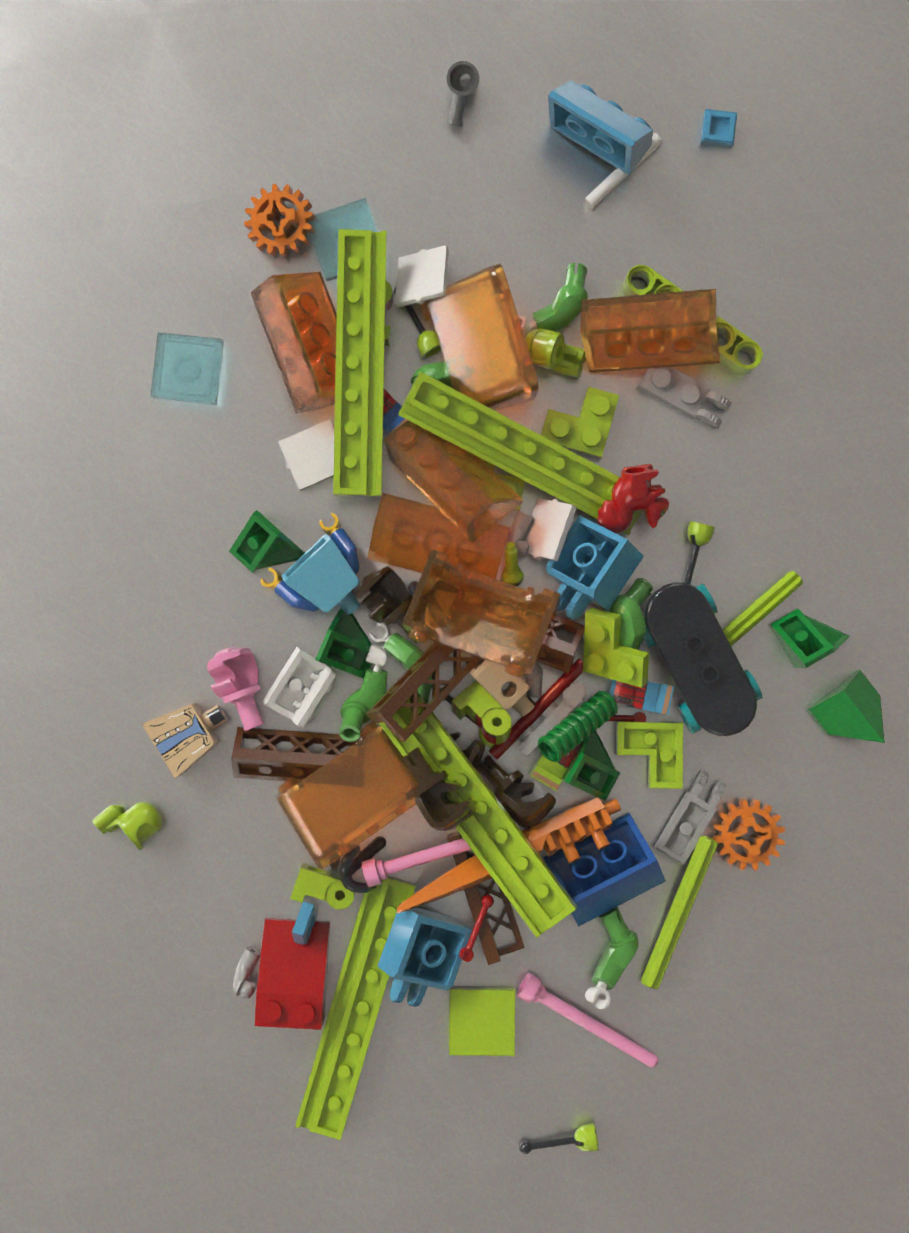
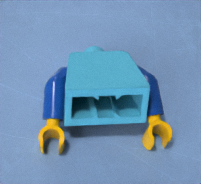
(321, 574)

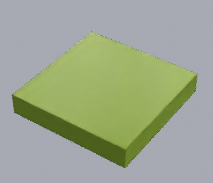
(482, 1021)

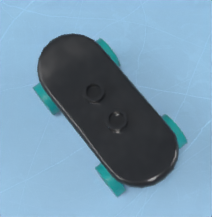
(700, 660)

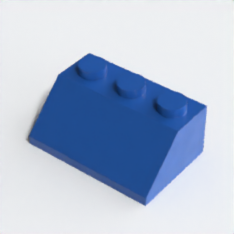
(607, 875)

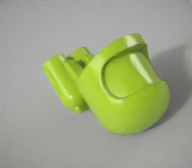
(549, 351)
(137, 822)

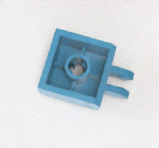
(592, 567)
(422, 952)

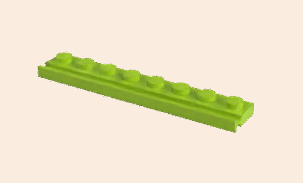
(359, 363)
(509, 445)
(490, 829)
(352, 1013)

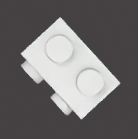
(300, 687)

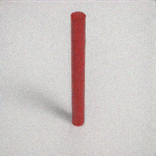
(541, 705)

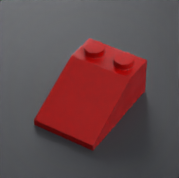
(292, 977)

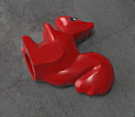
(633, 493)

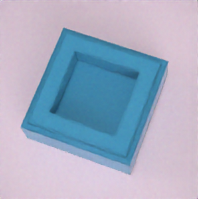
(718, 128)
(304, 923)

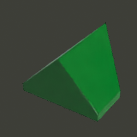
(263, 544)
(806, 638)
(345, 645)
(851, 710)
(592, 768)

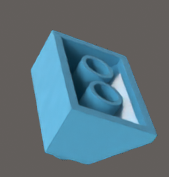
(599, 125)

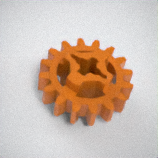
(274, 206)
(762, 832)

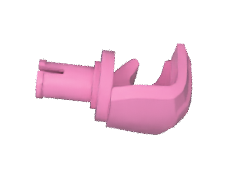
(237, 682)

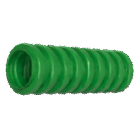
(577, 726)

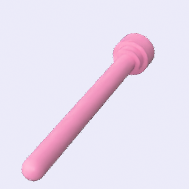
(376, 871)
(534, 991)

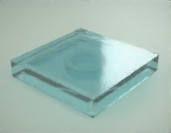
(325, 238)
(187, 368)

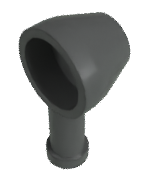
(460, 92)

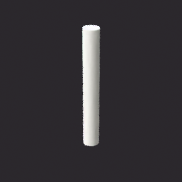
(617, 177)

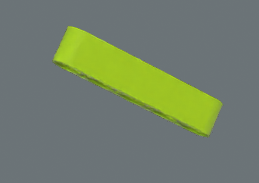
(734, 339)

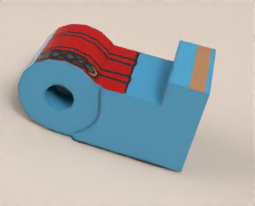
(651, 697)

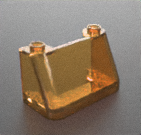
(483, 340)
(480, 615)
(349, 797)

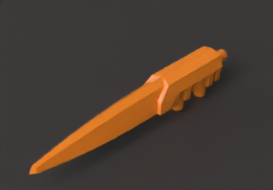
(551, 835)

